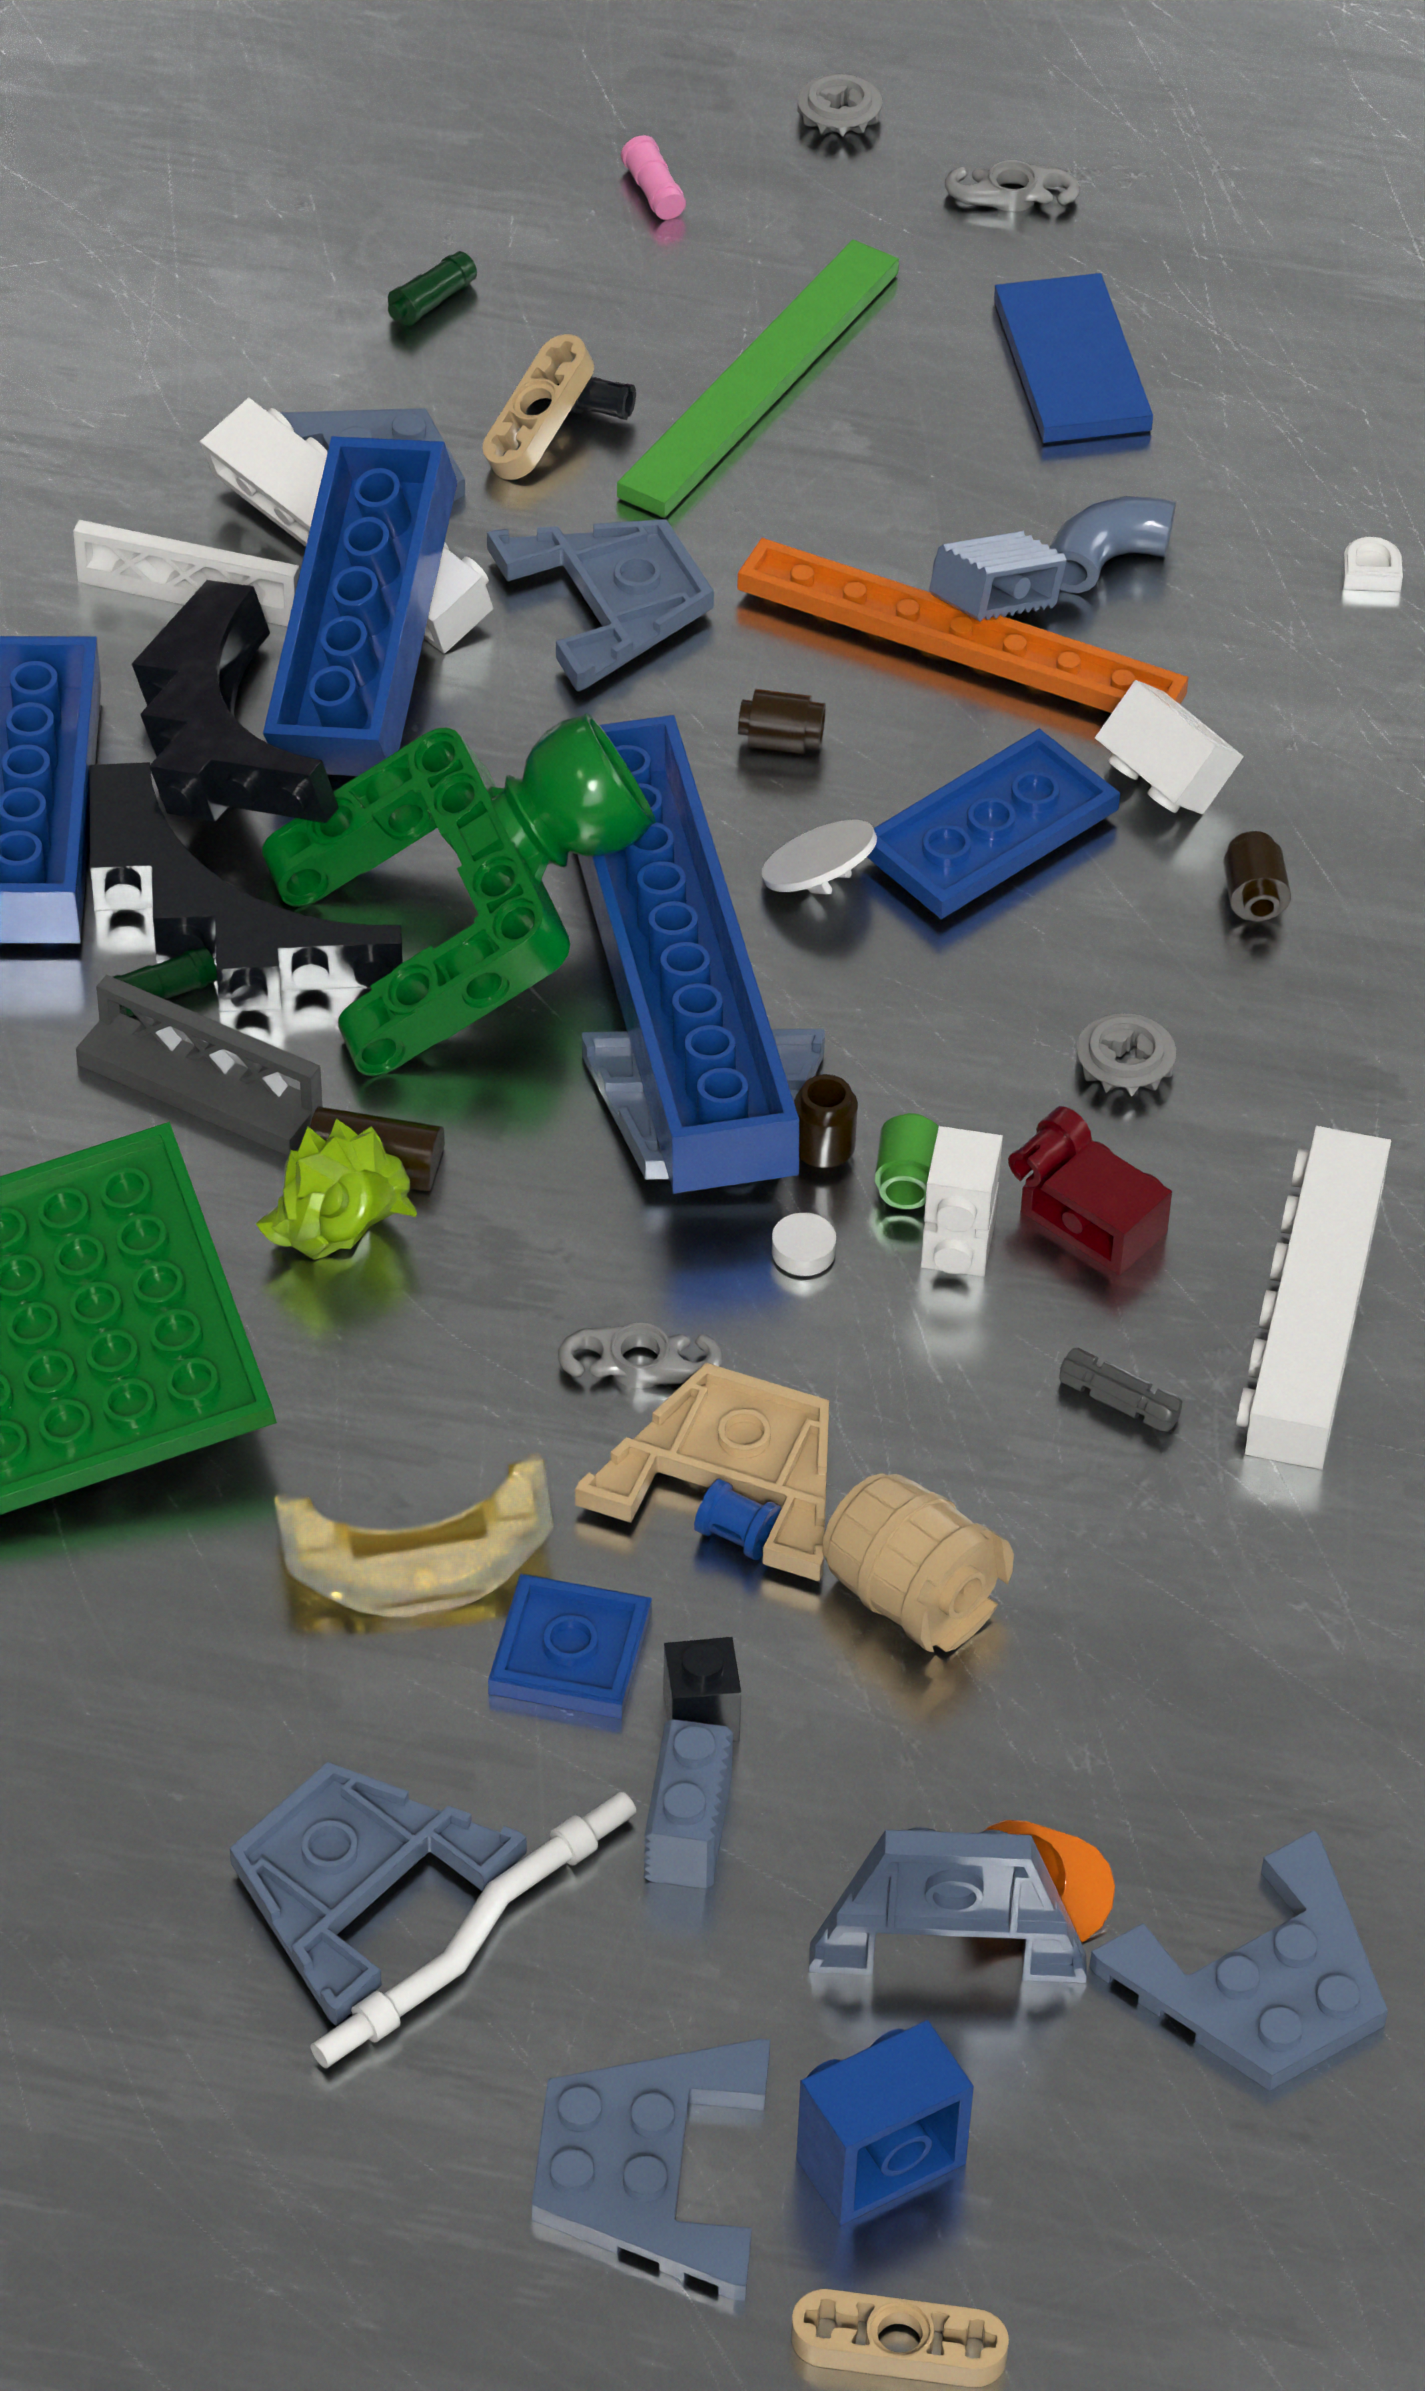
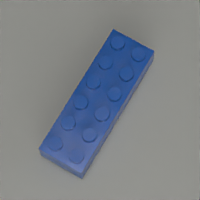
(362, 602)
(45, 755)

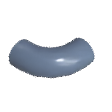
(1109, 531)

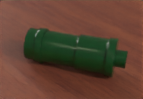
(428, 290)
(174, 976)

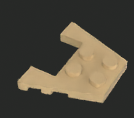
(738, 1431)

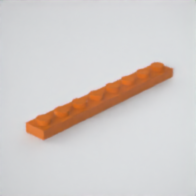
(931, 625)

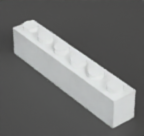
(281, 477)
(1316, 1299)

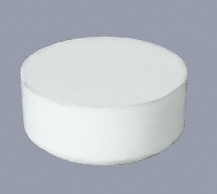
(803, 1244)

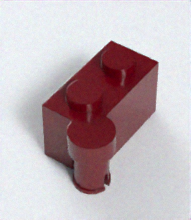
(1089, 1192)

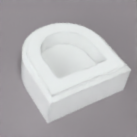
(1372, 565)

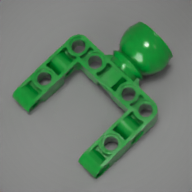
(570, 800)

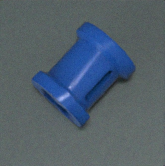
(736, 1518)

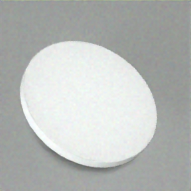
(819, 857)

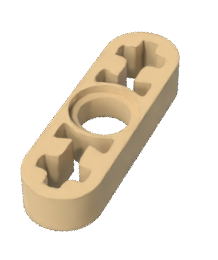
(538, 430)
(919, 2364)

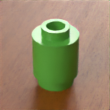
(905, 1159)

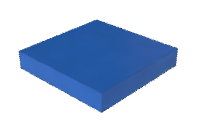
(570, 1646)

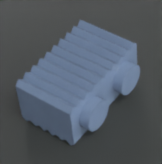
(997, 575)
(688, 1804)

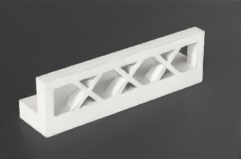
(177, 569)

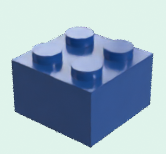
(883, 2121)

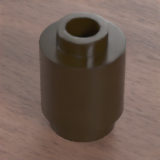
(782, 721)
(1256, 876)
(826, 1121)

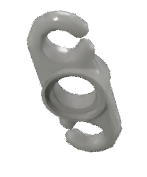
(991, 194)
(615, 1341)

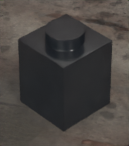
(703, 1683)

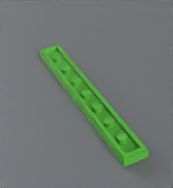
(757, 379)

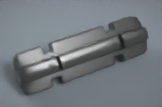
(1120, 1390)

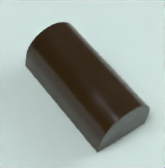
(414, 1143)

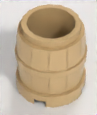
(916, 1559)

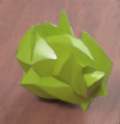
(336, 1192)

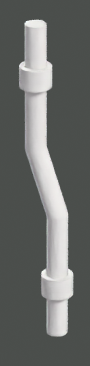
(381, 2013)

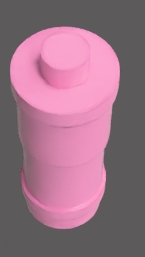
(651, 173)

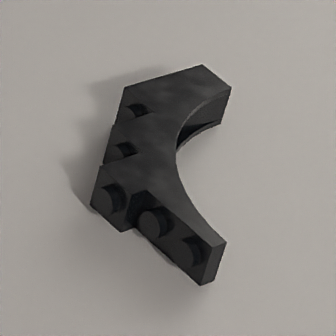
(190, 697)
(255, 944)

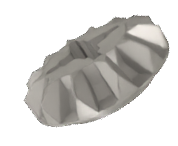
(824, 95)
(1115, 1035)

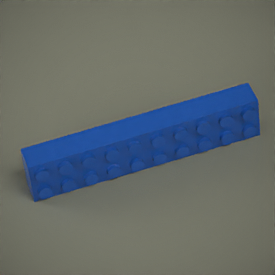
(689, 982)

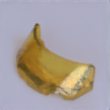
(424, 1565)

